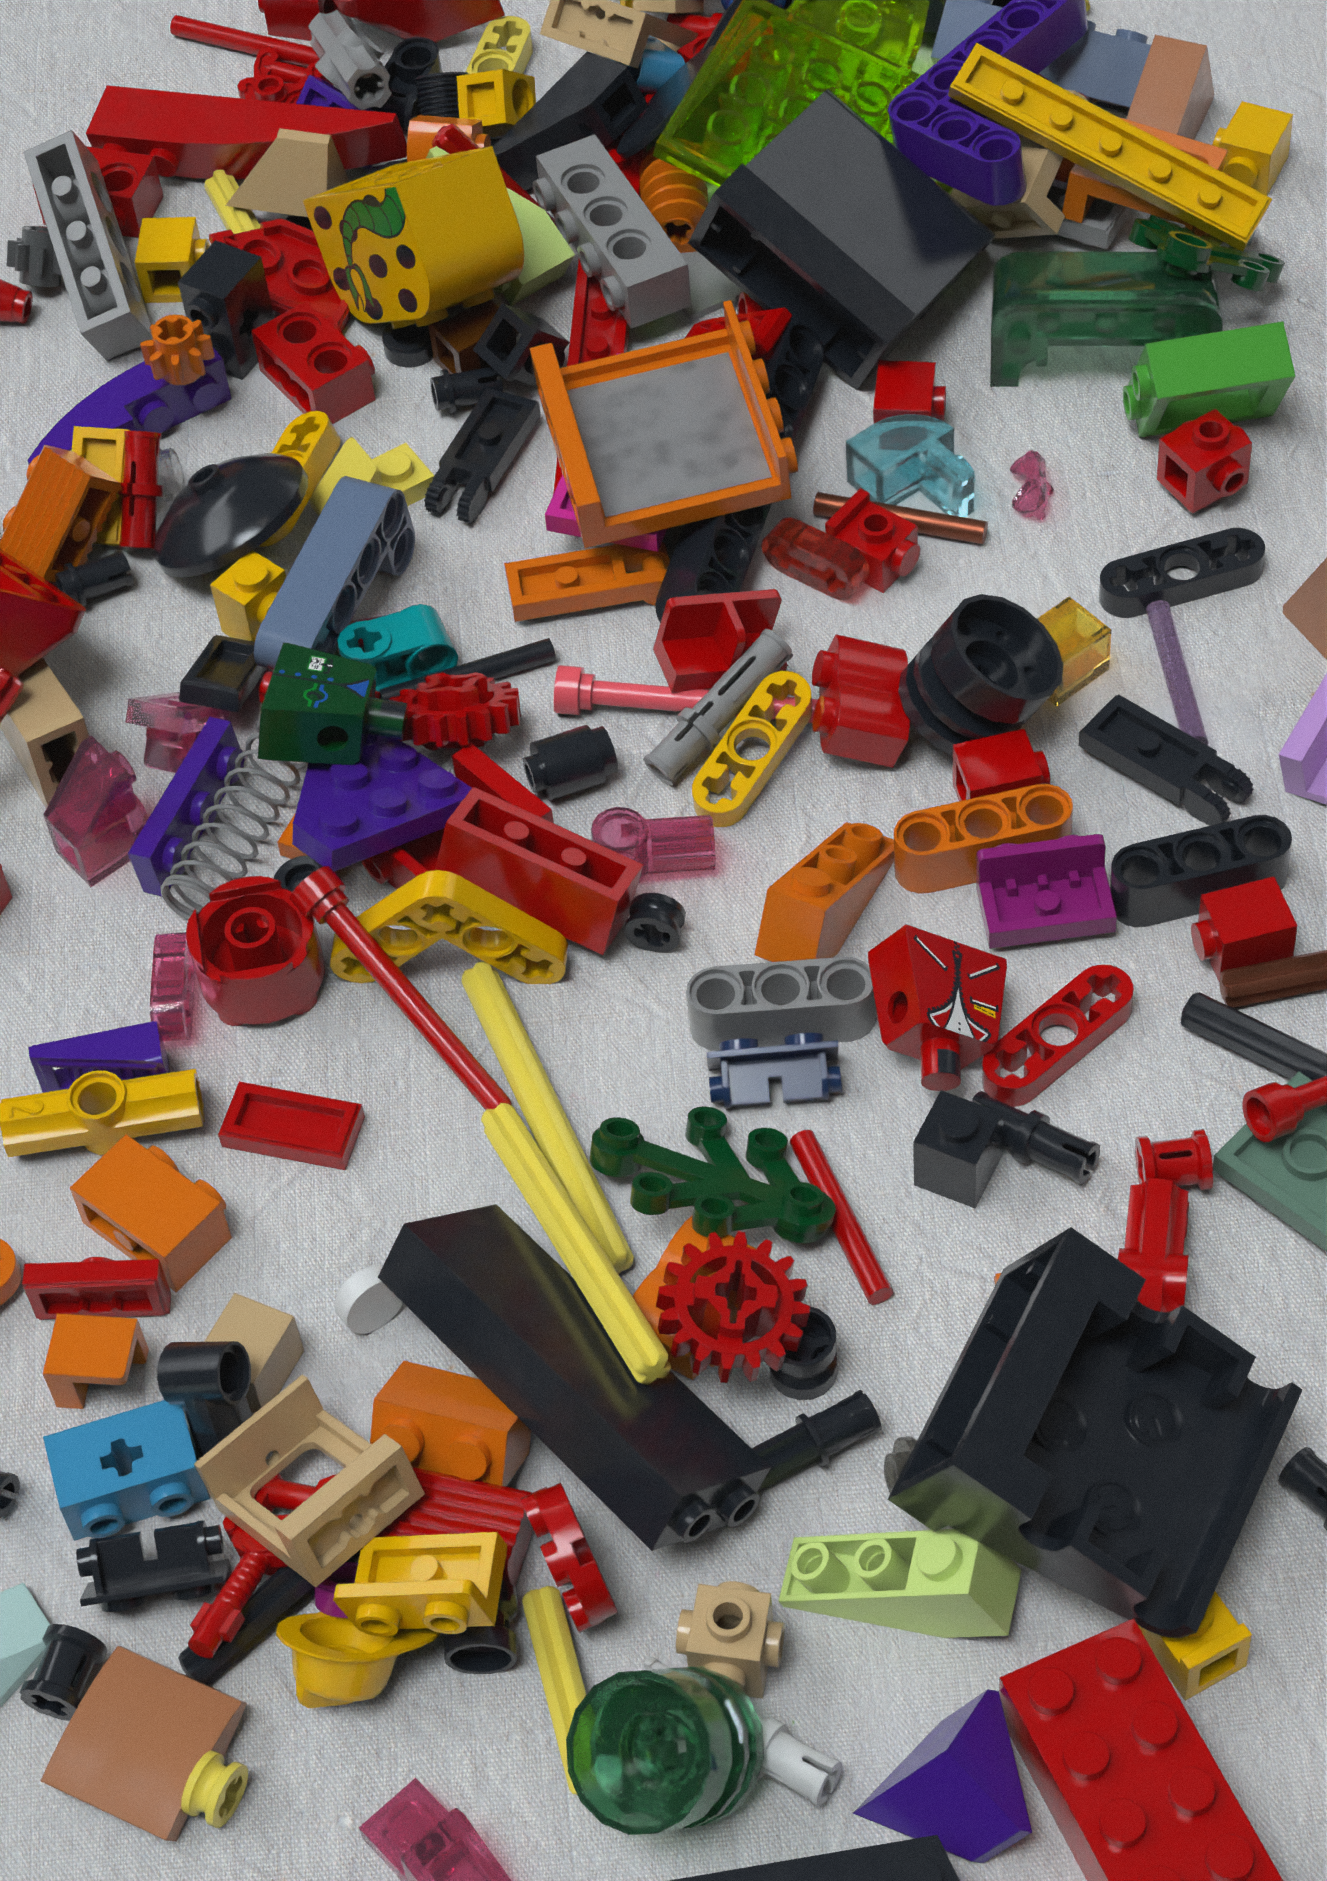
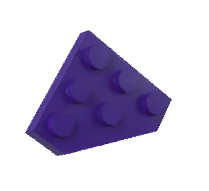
(374, 804)

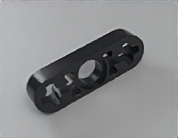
(1200, 553)

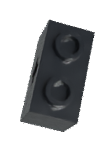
(230, 299)

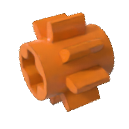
(177, 349)

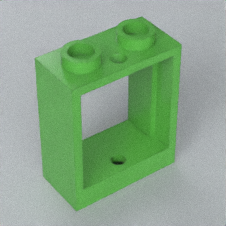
(1231, 371)

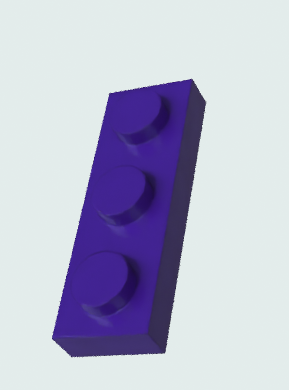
(184, 804)

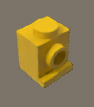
(246, 594)
(1206, 1656)

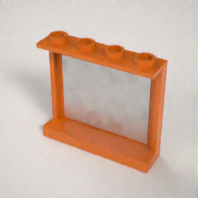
(665, 433)

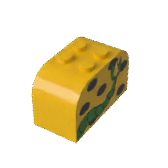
(419, 237)

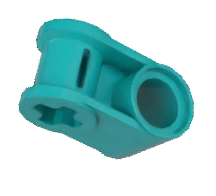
(400, 645)

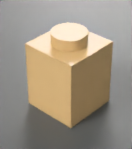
(269, 1339)

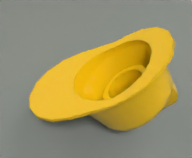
(339, 1662)

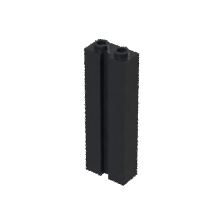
(542, 1351)

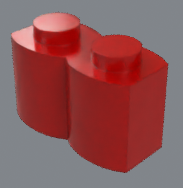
(860, 701)

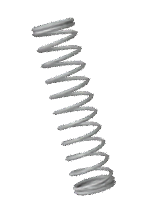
(192, 880)

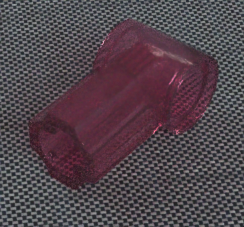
(657, 843)

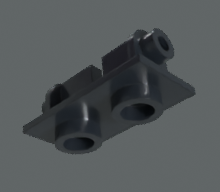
(125, 1575)

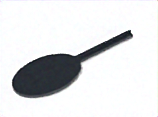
(668, 97)

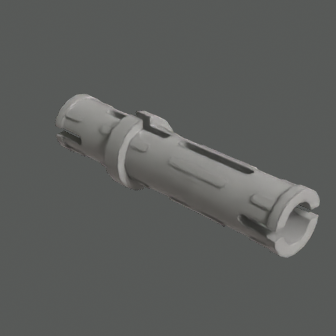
(701, 725)

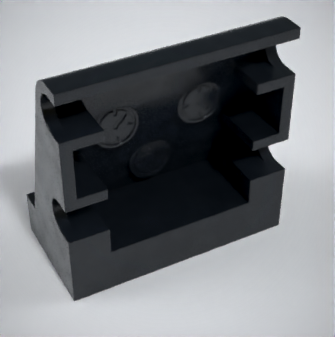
(839, 235)
(1098, 1438)

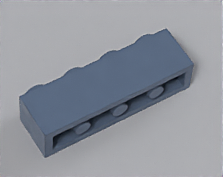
(1096, 65)

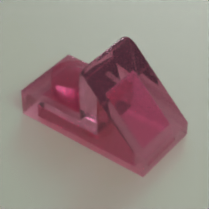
(169, 727)
(427, 1841)

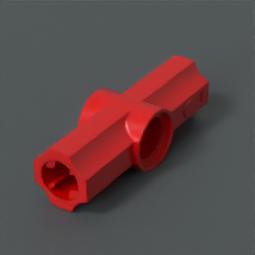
(1156, 1242)

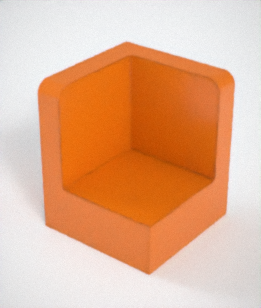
(92, 1352)

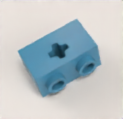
(94, 1457)

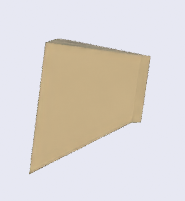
(289, 172)

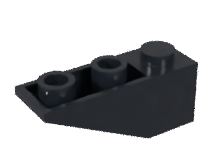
(586, 101)

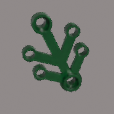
(1189, 254)
(791, 1207)

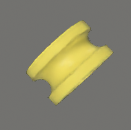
(214, 1789)

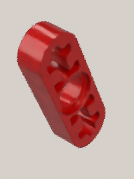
(1066, 1009)

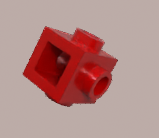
(1204, 460)

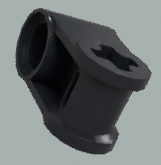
(409, 60)

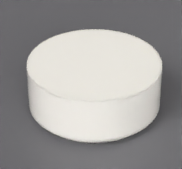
(366, 1301)

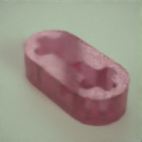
(172, 986)

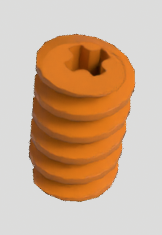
(673, 198)

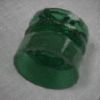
(628, 1754)

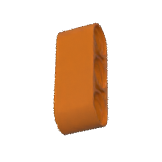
(941, 843)

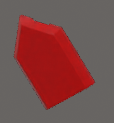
(291, 267)

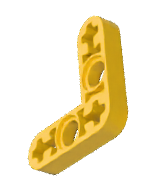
(452, 909)

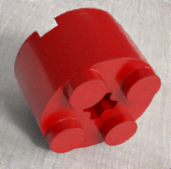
(255, 953)

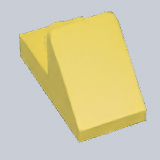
(394, 469)

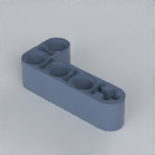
(355, 536)

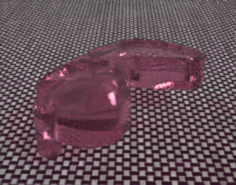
(1034, 493)

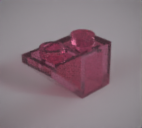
(95, 812)

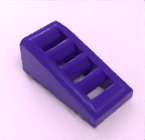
(123, 1051)

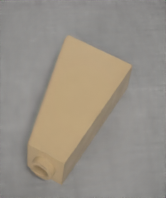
(44, 729)

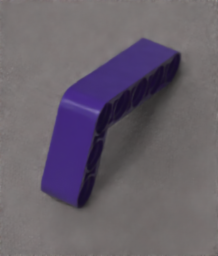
(959, 142)

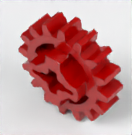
(459, 710)
(763, 1299)

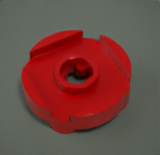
(569, 1556)

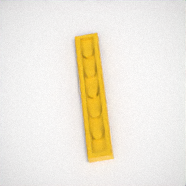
(1109, 147)

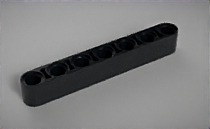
(717, 551)

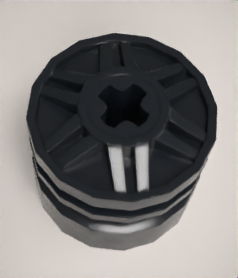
(980, 673)

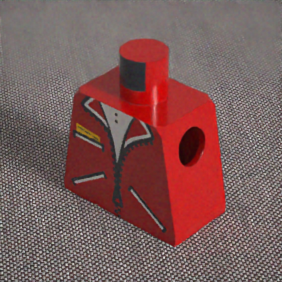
(937, 1001)

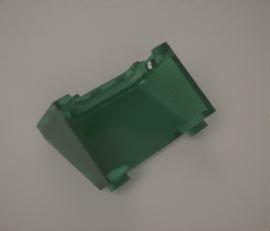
(1091, 302)

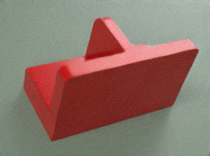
(709, 633)

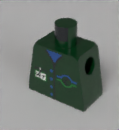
(324, 709)

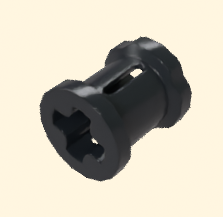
(62, 1671)

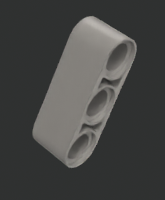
(806, 987)

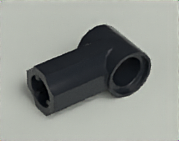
(209, 1385)

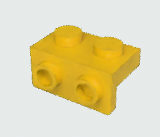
(425, 1583)

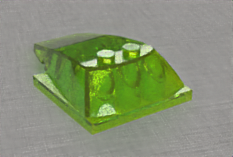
(778, 64)

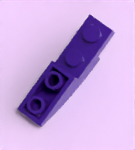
(141, 403)

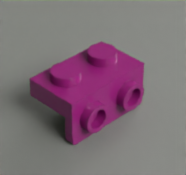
(1044, 891)

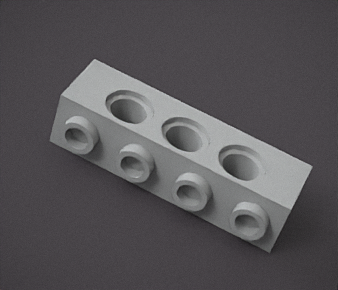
(612, 231)
(88, 245)

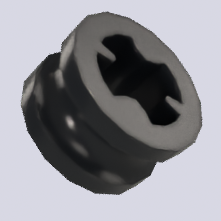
(655, 922)

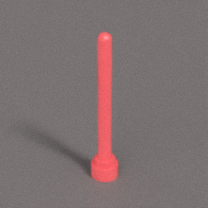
(580, 690)

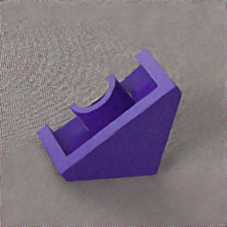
(958, 1785)

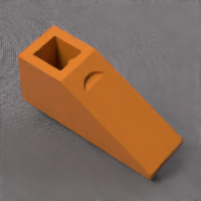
(824, 895)

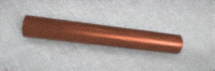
(927, 521)

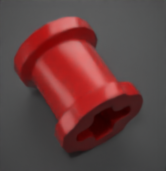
(1180, 1160)

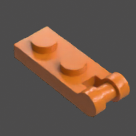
(585, 580)

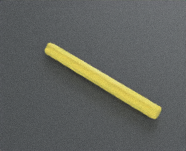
(543, 1108)
(576, 1245)

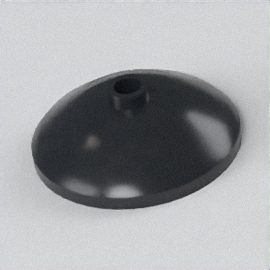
(228, 512)

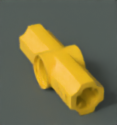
(73, 1118)

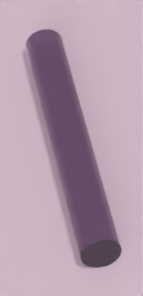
(1175, 670)

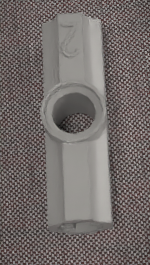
(349, 60)

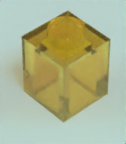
(1082, 643)

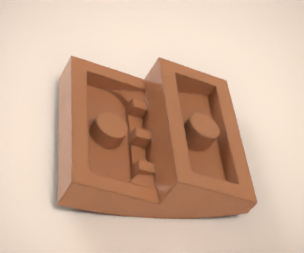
(140, 1740)

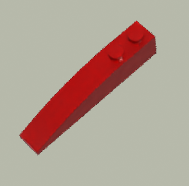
(210, 133)

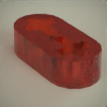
(815, 558)

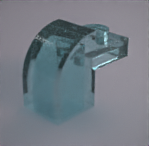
(911, 456)

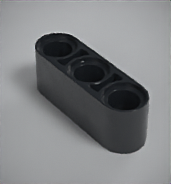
(1169, 874)

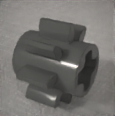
(34, 257)

